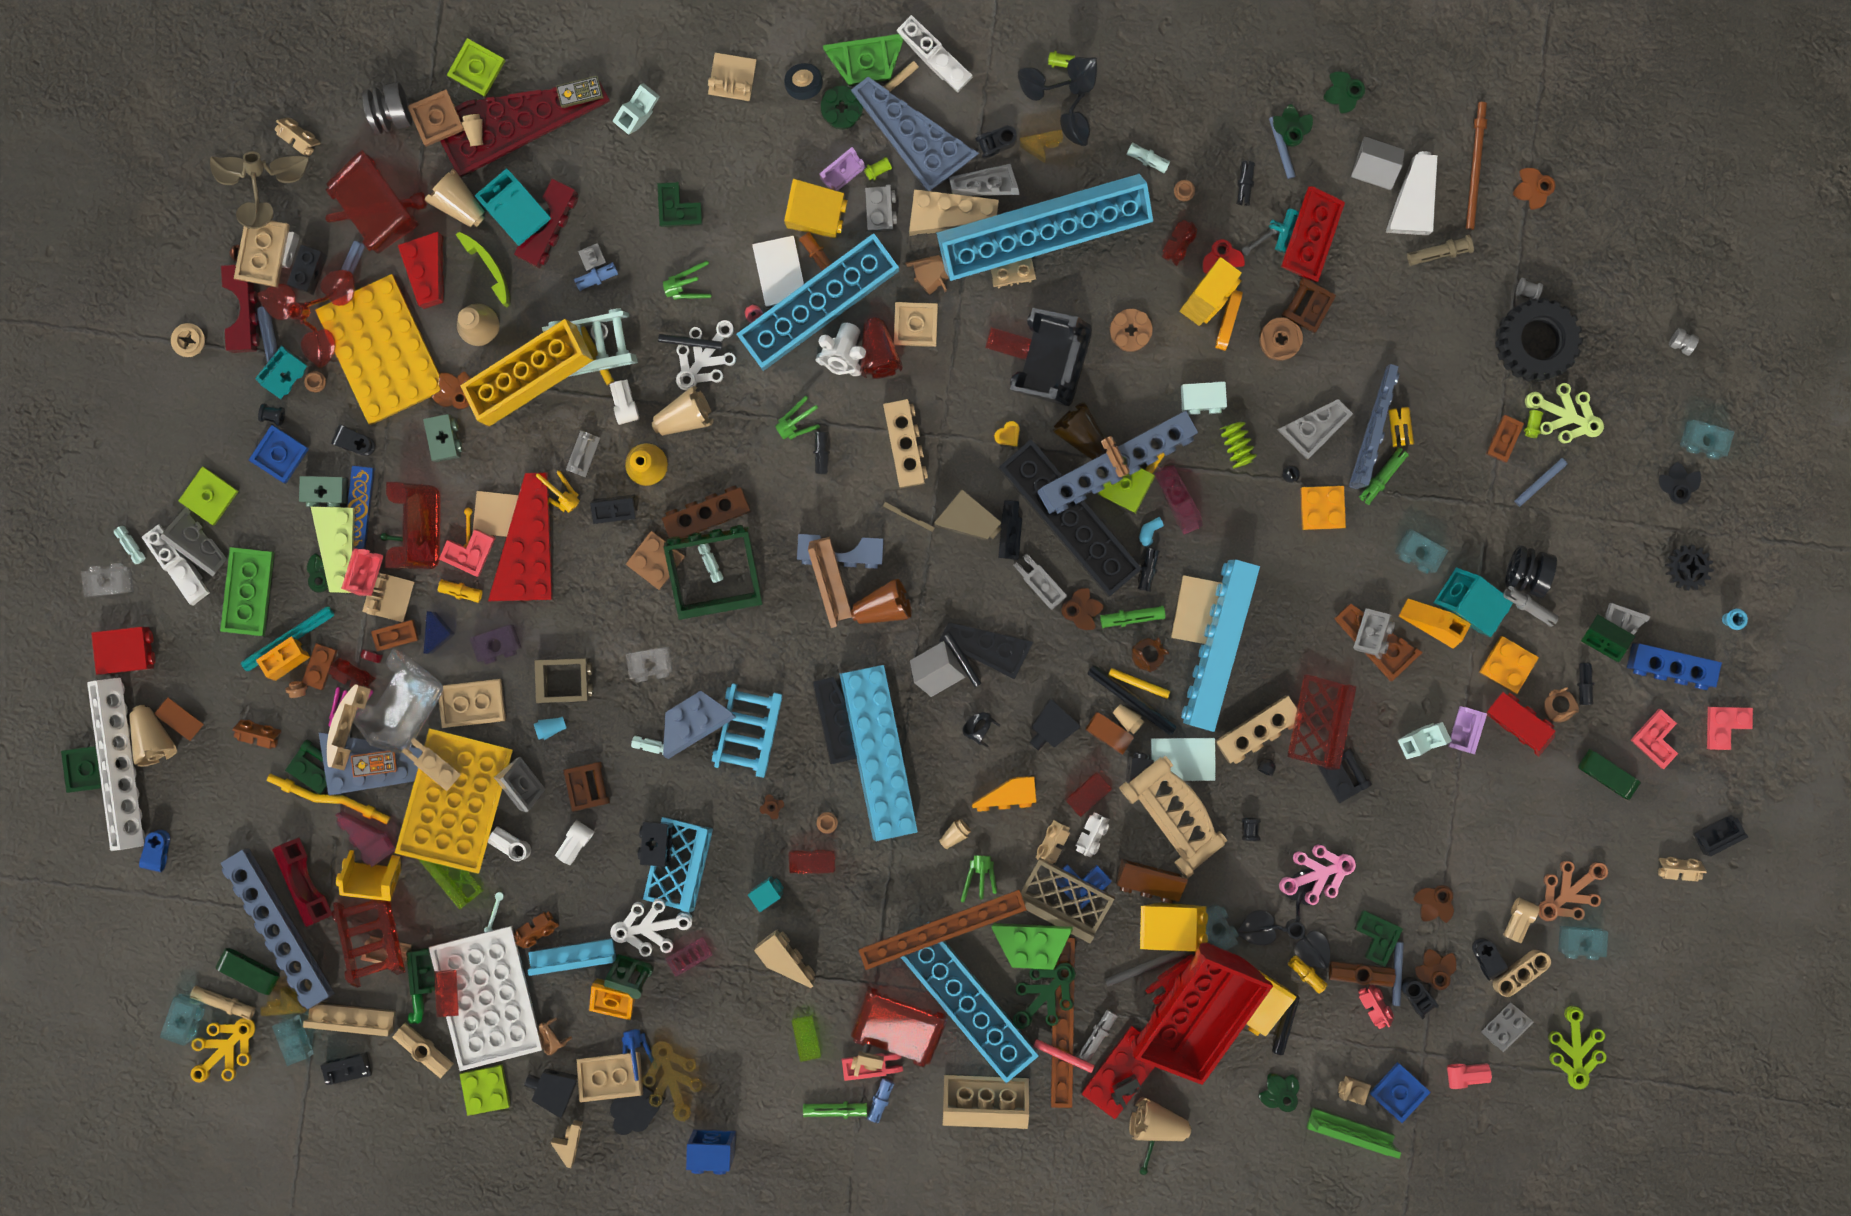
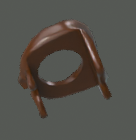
(1141, 662)

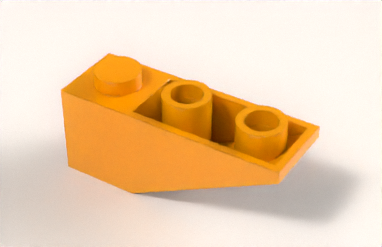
(1436, 622)
(1014, 791)

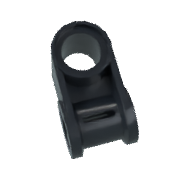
(995, 141)
(351, 440)
(1490, 961)
(1420, 999)

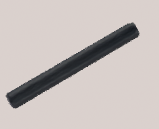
(1132, 700)

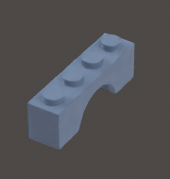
(867, 552)

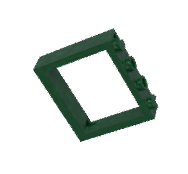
(716, 605)

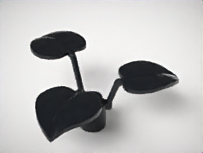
(1082, 80)
(1312, 949)

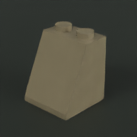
(968, 518)

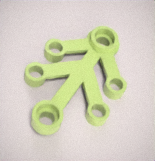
(1568, 414)

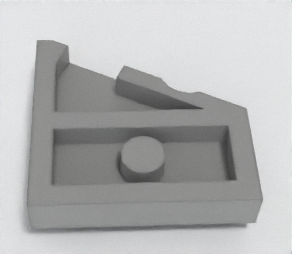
(1625, 618)

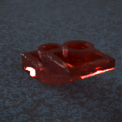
(811, 861)
(446, 993)

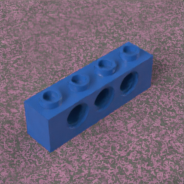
(1707, 669)

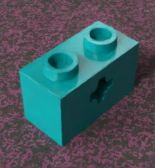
(271, 375)
(766, 893)

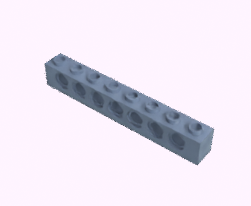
(1180, 425)
(288, 933)

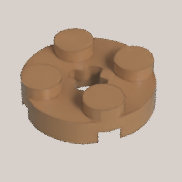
(1286, 328)
(1123, 339)

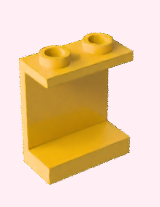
(367, 881)

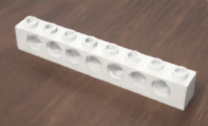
(107, 757)

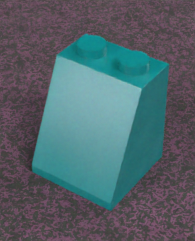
(1474, 601)

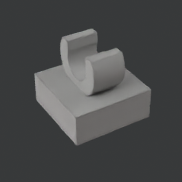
(592, 257)

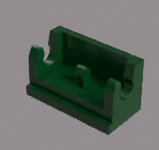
(1608, 638)
(420, 971)

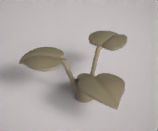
(231, 169)

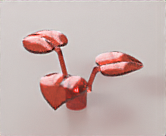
(281, 304)

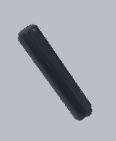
(1285, 1028)

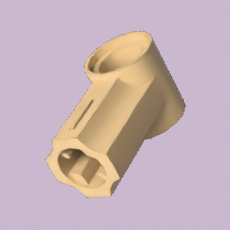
(1522, 914)

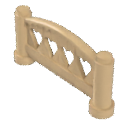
(1145, 788)

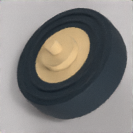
(803, 81)

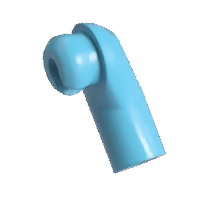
(1147, 531)

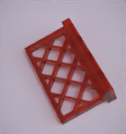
(1337, 730)

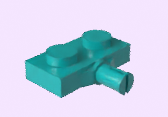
(1285, 229)

